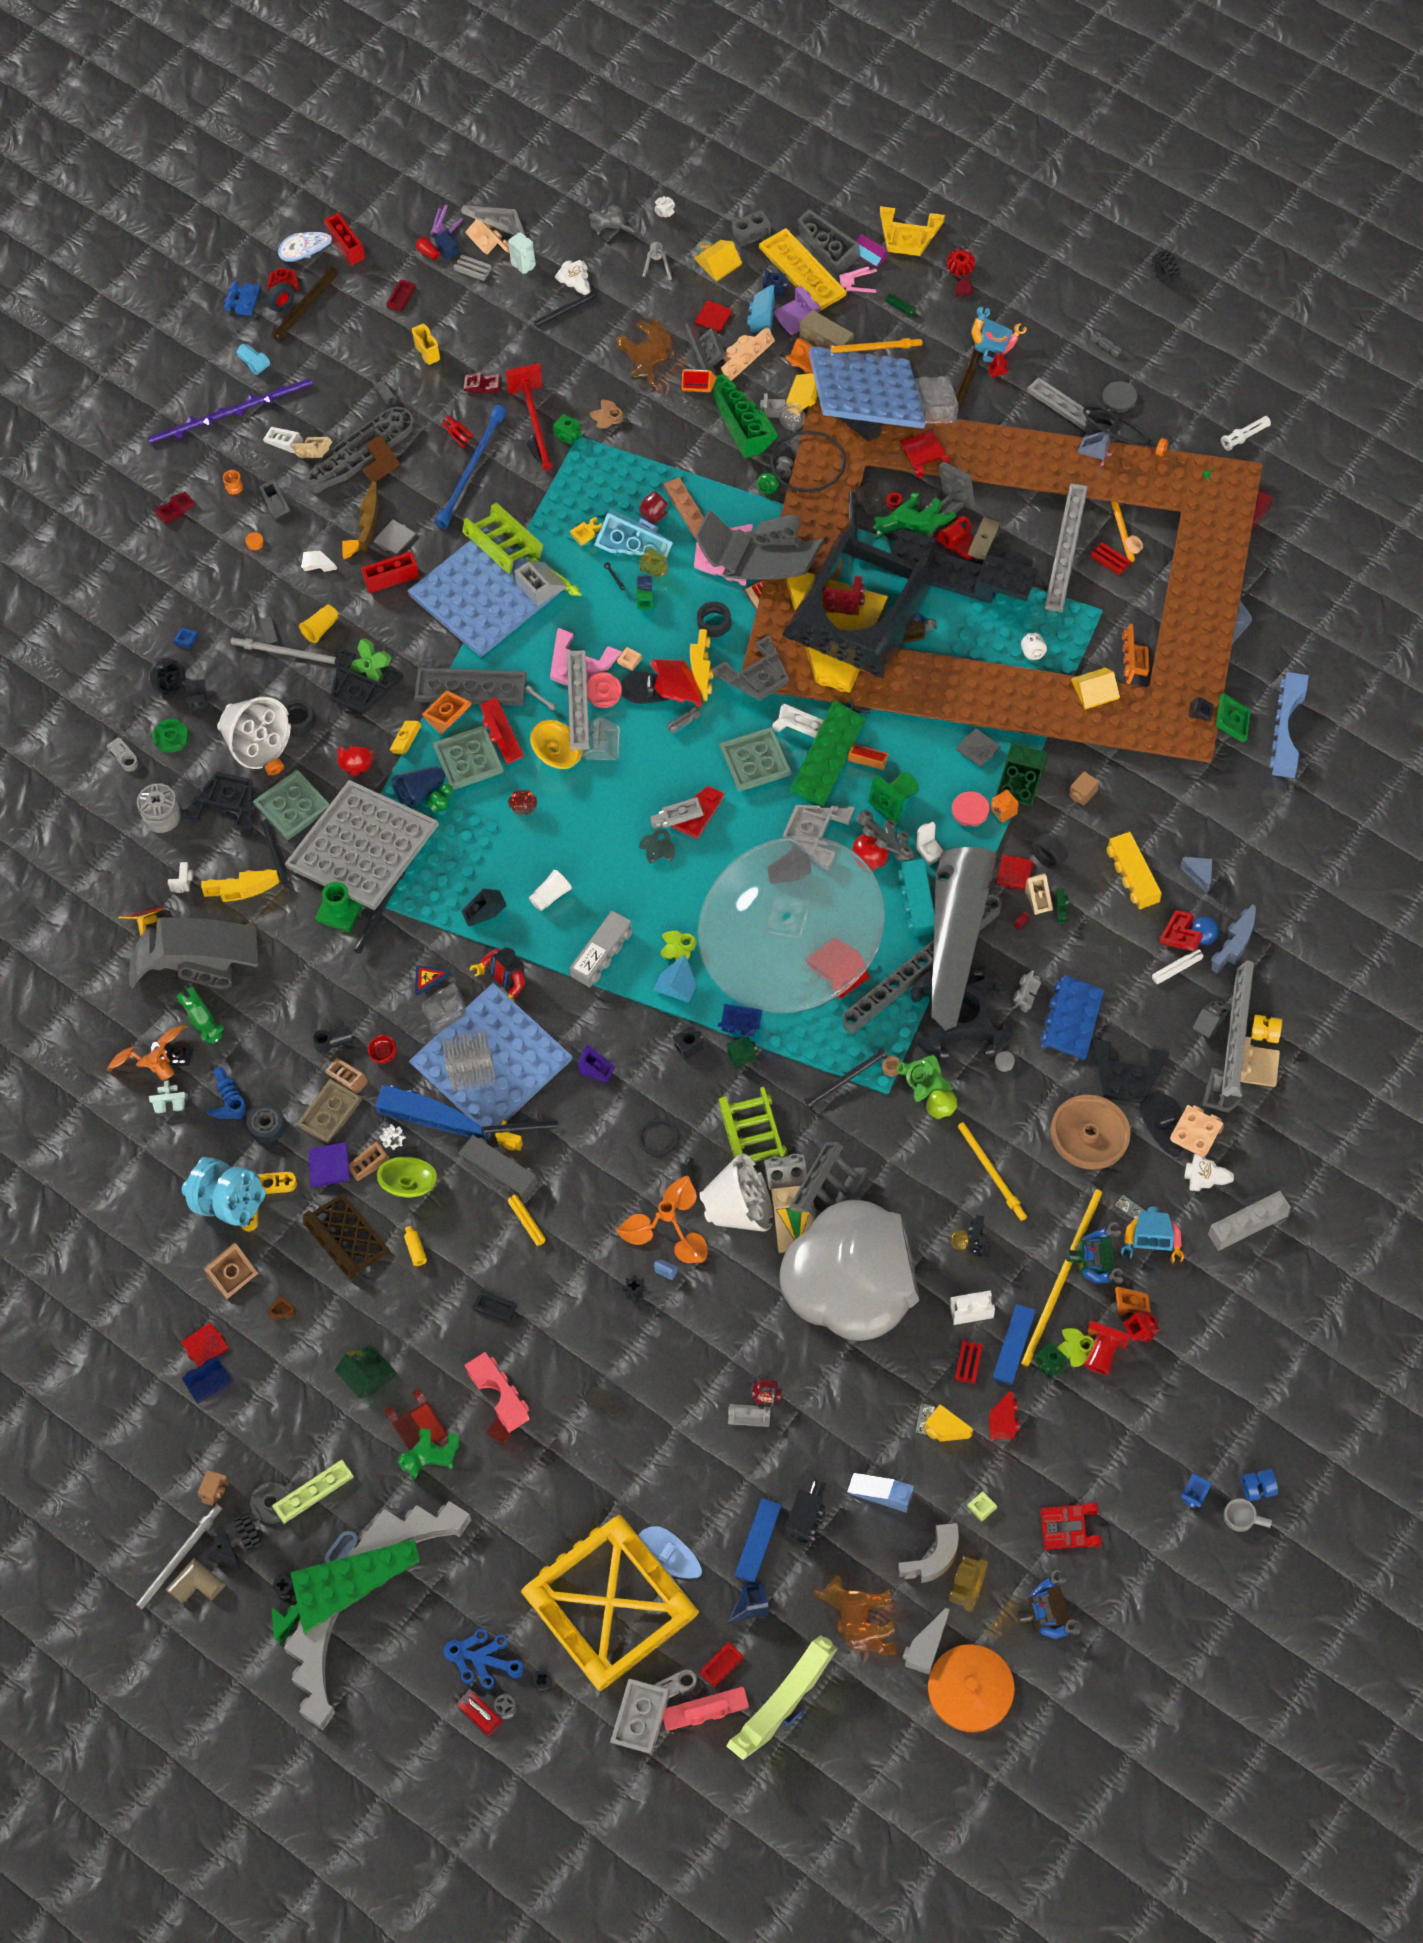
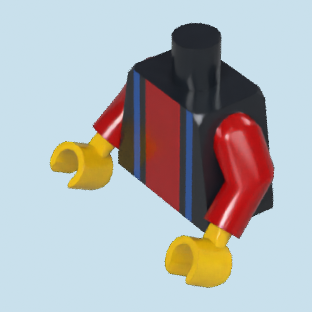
(505, 968)

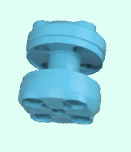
(223, 1191)

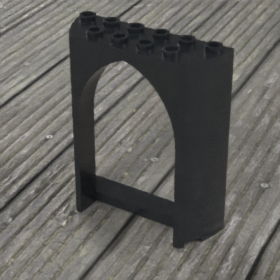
(874, 646)

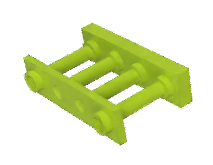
(507, 525)
(733, 1126)

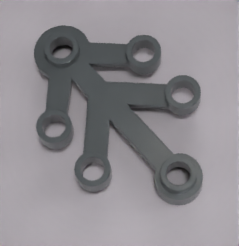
(884, 837)

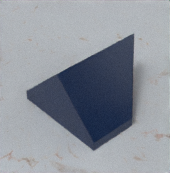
(750, 1604)

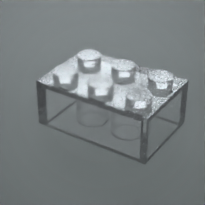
(937, 399)

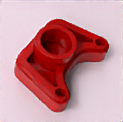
(283, 275)

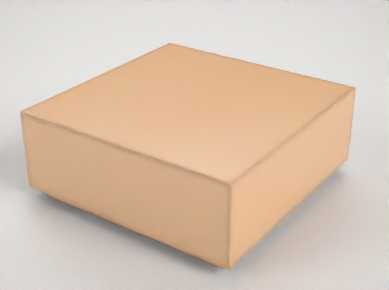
(629, 659)

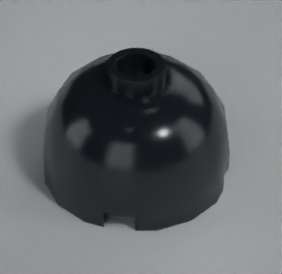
(166, 675)

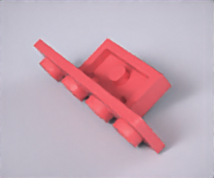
(705, 1708)

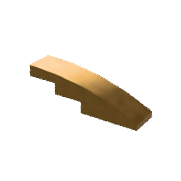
(369, 515)

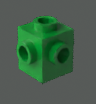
(567, 429)

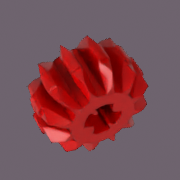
(960, 262)

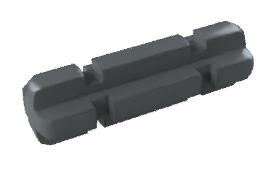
(1106, 344)
(683, 720)

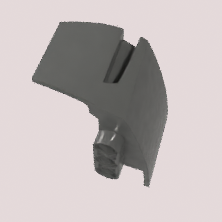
(763, 553)
(195, 949)

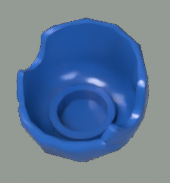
(1208, 928)

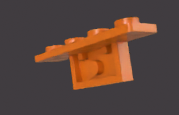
(1135, 656)

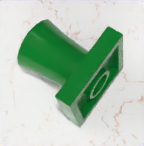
(891, 798)
(337, 908)

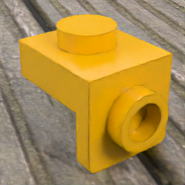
(509, 1140)

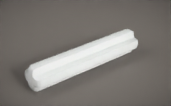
(1177, 966)

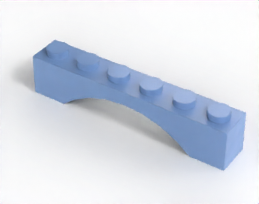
(1286, 755)

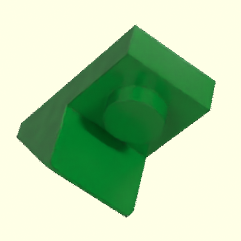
(284, 1625)

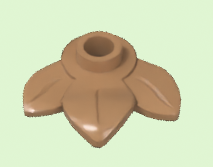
(605, 415)

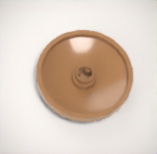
(1090, 1132)

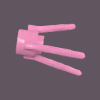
(847, 280)

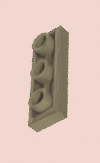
(984, 538)

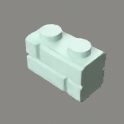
(522, 253)

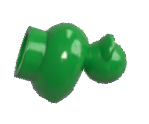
(768, 483)
(438, 800)

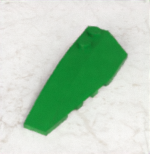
(746, 424)

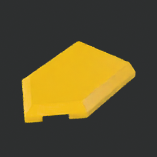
(803, 390)

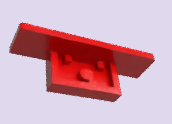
(501, 730)

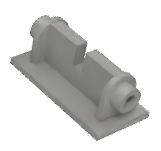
(1028, 984)
(749, 1415)

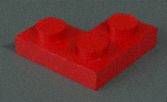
(1178, 933)

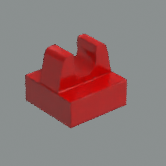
(998, 365)

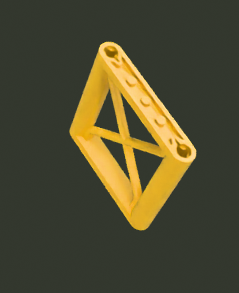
(622, 1537)

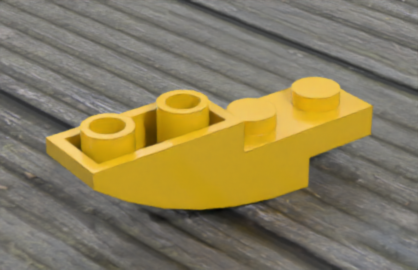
(701, 665)
(248, 885)

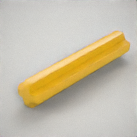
(526, 1220)

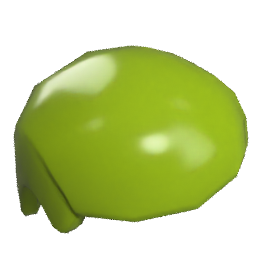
(941, 1103)

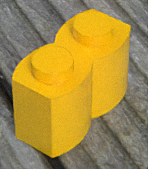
(426, 344)

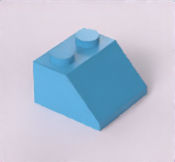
(762, 310)

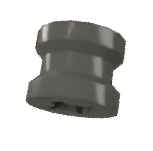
(783, 466)
(504, 1702)

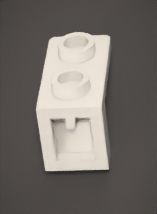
(927, 844)

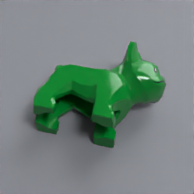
(200, 1017)
(428, 1453)

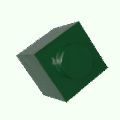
(742, 1051)

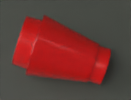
(427, 248)

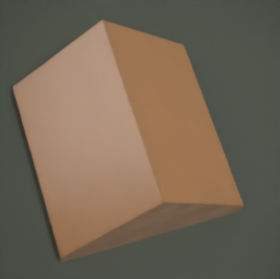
(230, 1271)

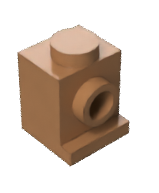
(212, 1487)

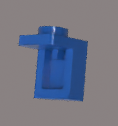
(1196, 1490)

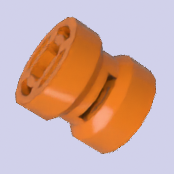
(232, 482)

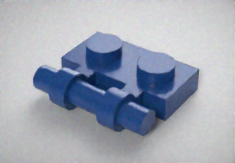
(247, 299)

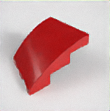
(676, 681)

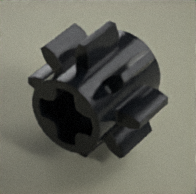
(638, 1293)

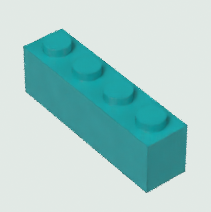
(918, 897)

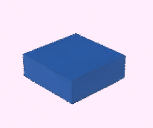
(185, 638)

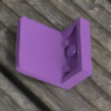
(793, 312)

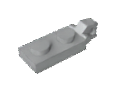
(677, 813)

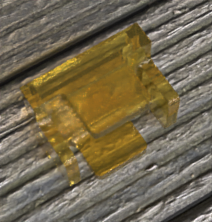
(968, 1582)

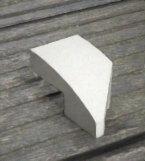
(316, 560)

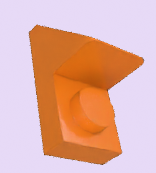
(1131, 1301)

